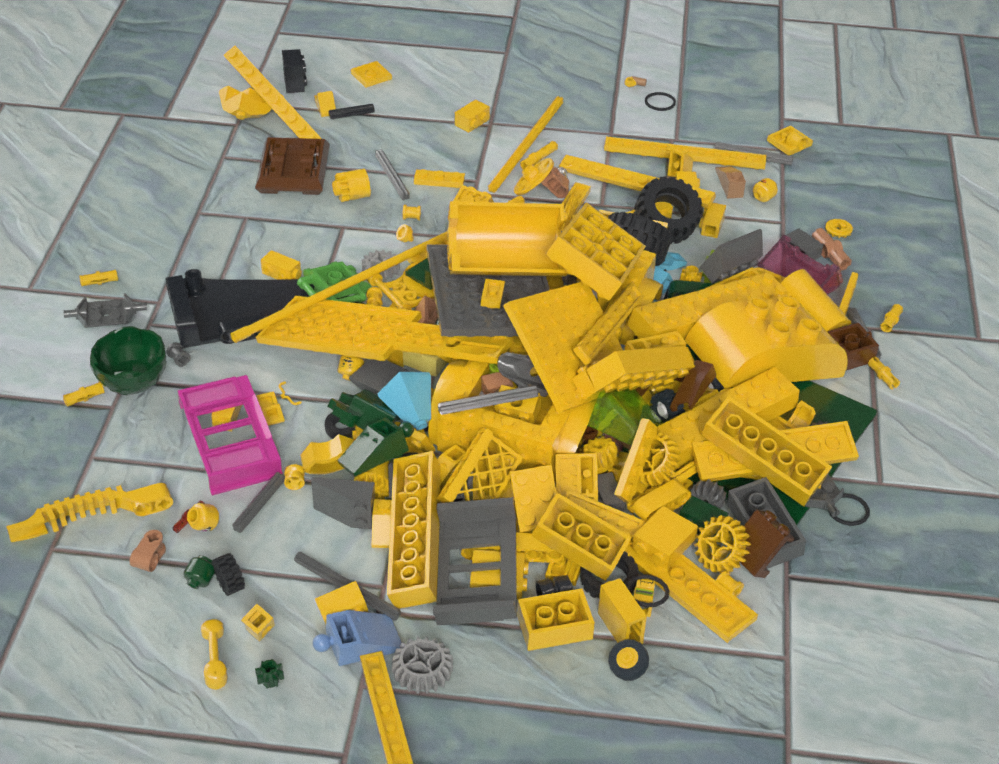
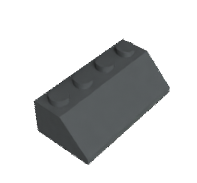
(734, 257)

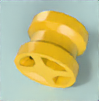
(294, 477)

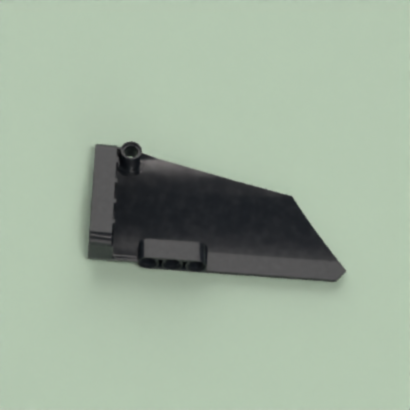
(213, 308)

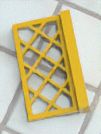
(469, 463)

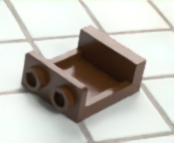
(766, 540)

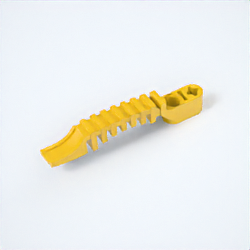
(140, 501)

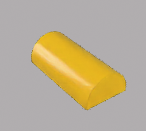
(815, 300)

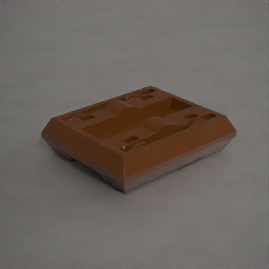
(293, 165)

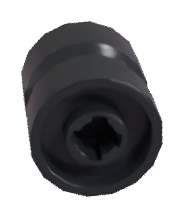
(559, 584)

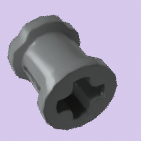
(176, 352)

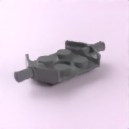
(92, 313)
(826, 497)

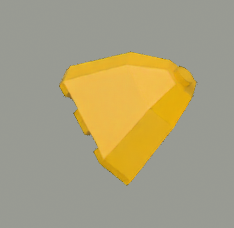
(243, 104)

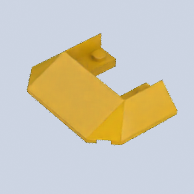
(573, 472)

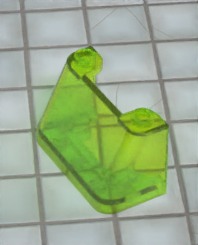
(621, 413)

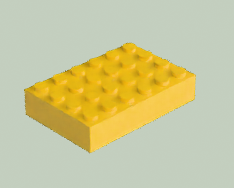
(596, 251)

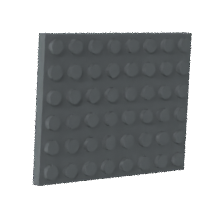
(460, 298)

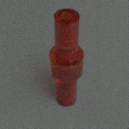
(183, 521)

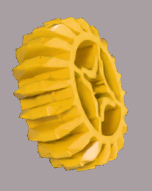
(660, 461)
(726, 529)

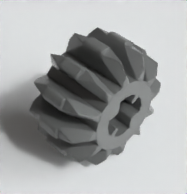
(709, 492)

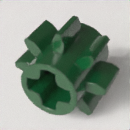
(269, 673)

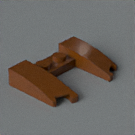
(692, 385)

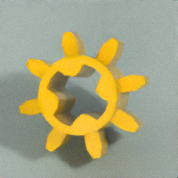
(691, 273)

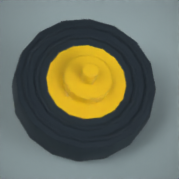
(628, 660)

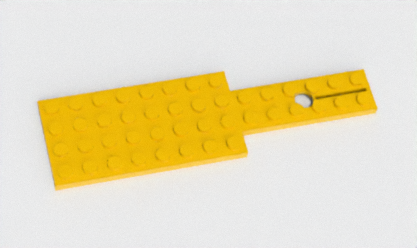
(374, 333)

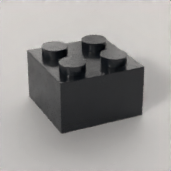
(294, 71)

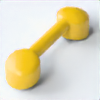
(215, 670)

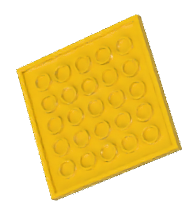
(550, 329)

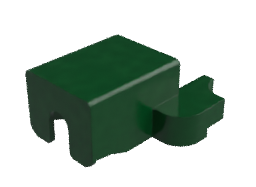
(362, 410)

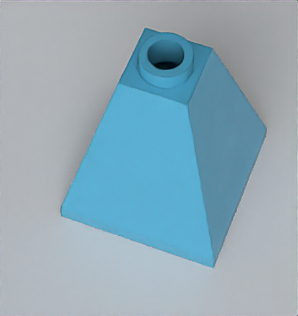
(409, 397)

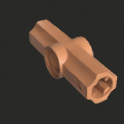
(832, 249)

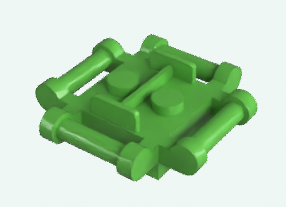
(329, 275)

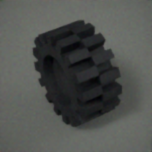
(228, 574)

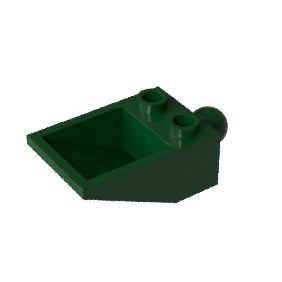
(376, 445)

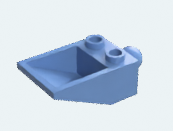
(357, 634)

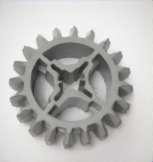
(423, 659)

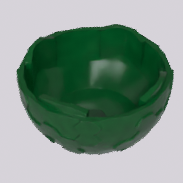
(128, 360)

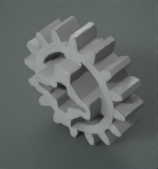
(378, 257)

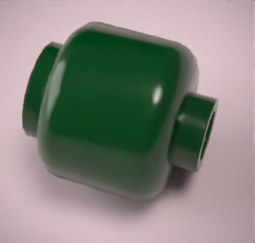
(199, 572)

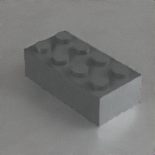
(762, 496)

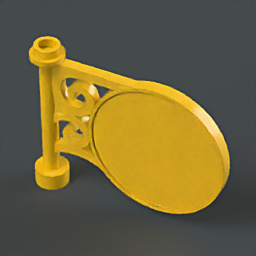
(409, 288)

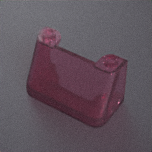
(786, 259)

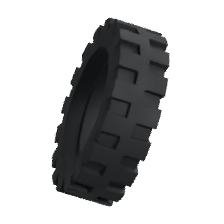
(593, 585)

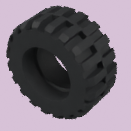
(677, 194)
(648, 232)

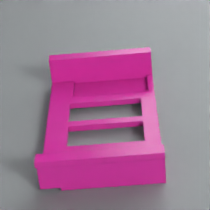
(236, 463)

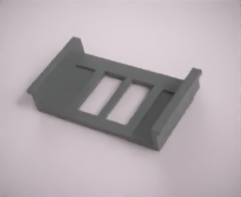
(474, 526)

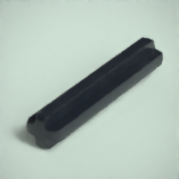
(351, 111)

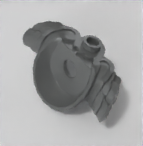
(517, 368)

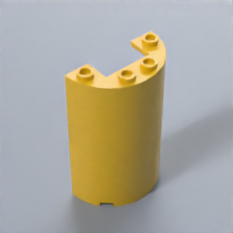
(503, 238)

